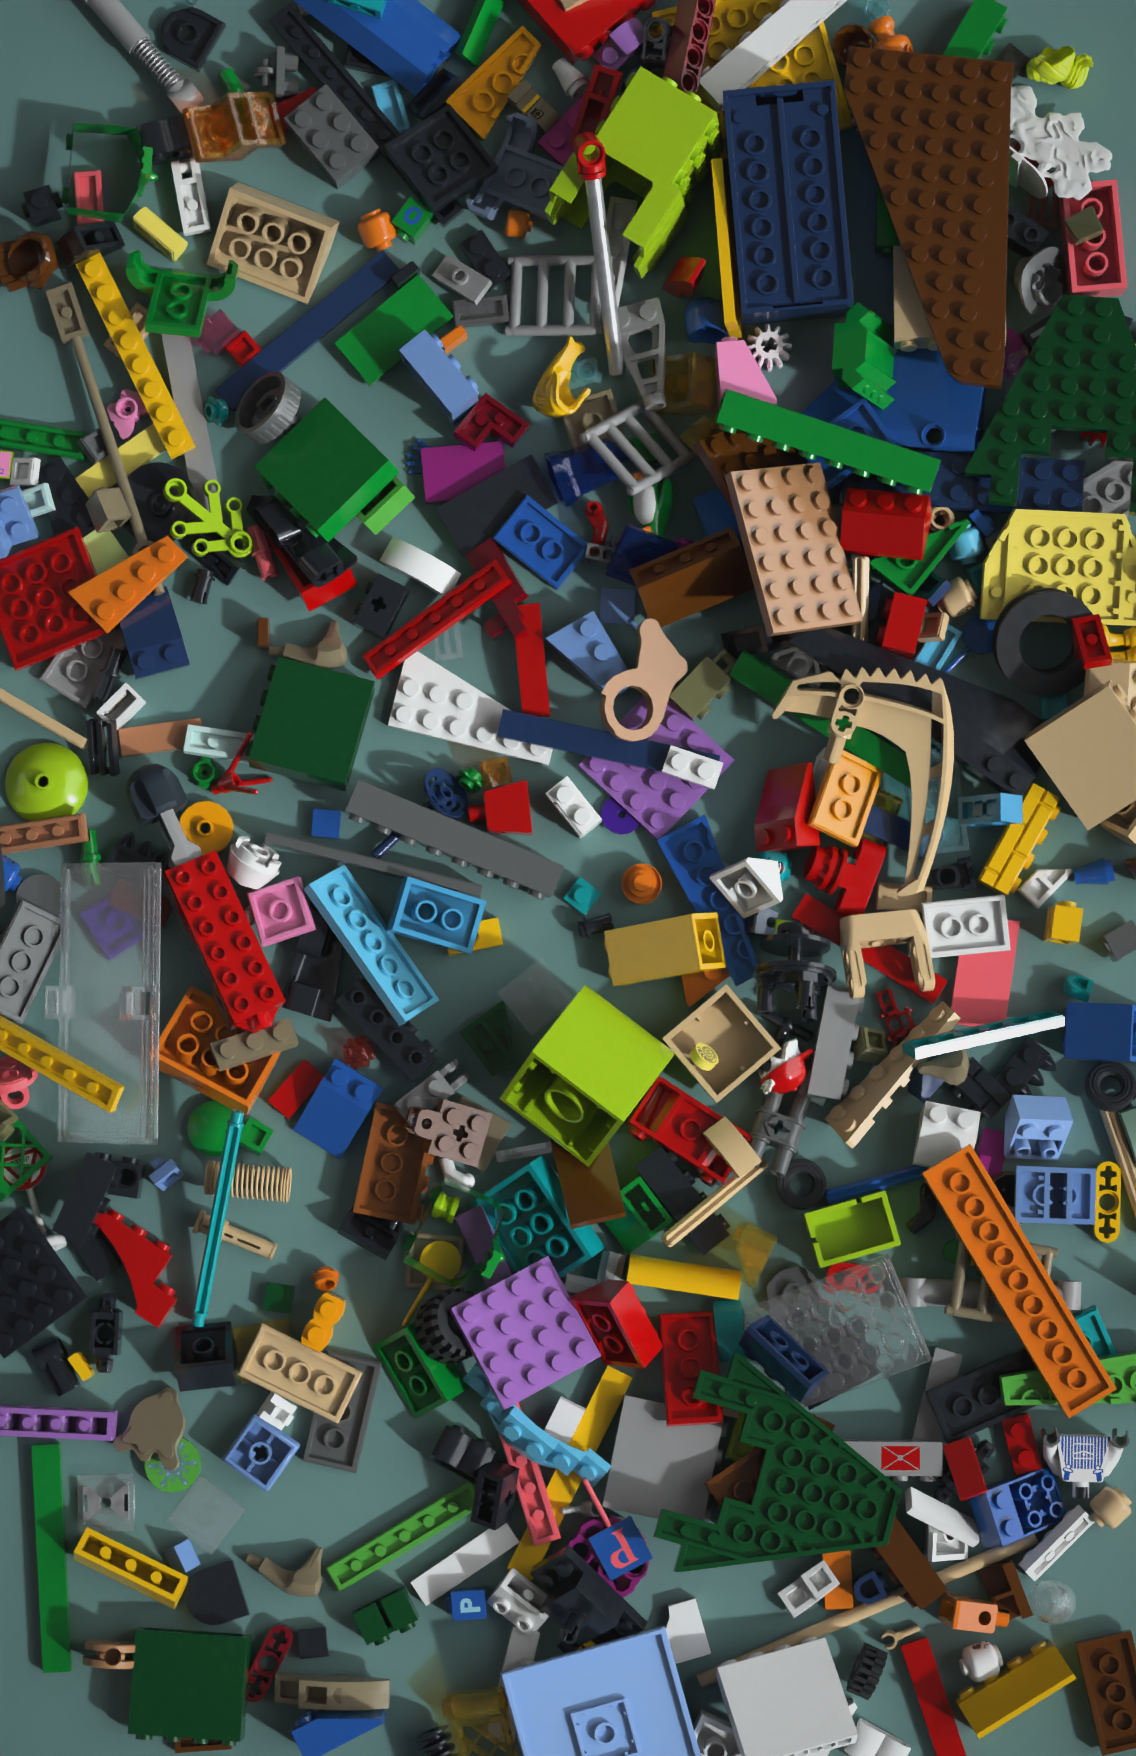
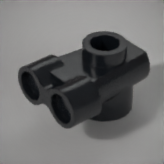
(960, 875)

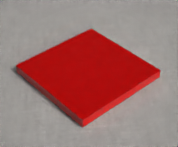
(35, 603)

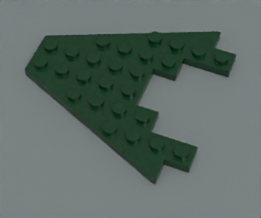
(1071, 381)
(809, 1489)

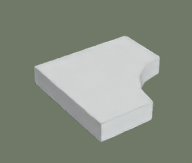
(686, 1631)

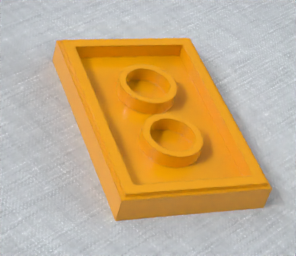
(845, 799)

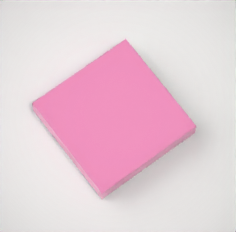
(281, 911)

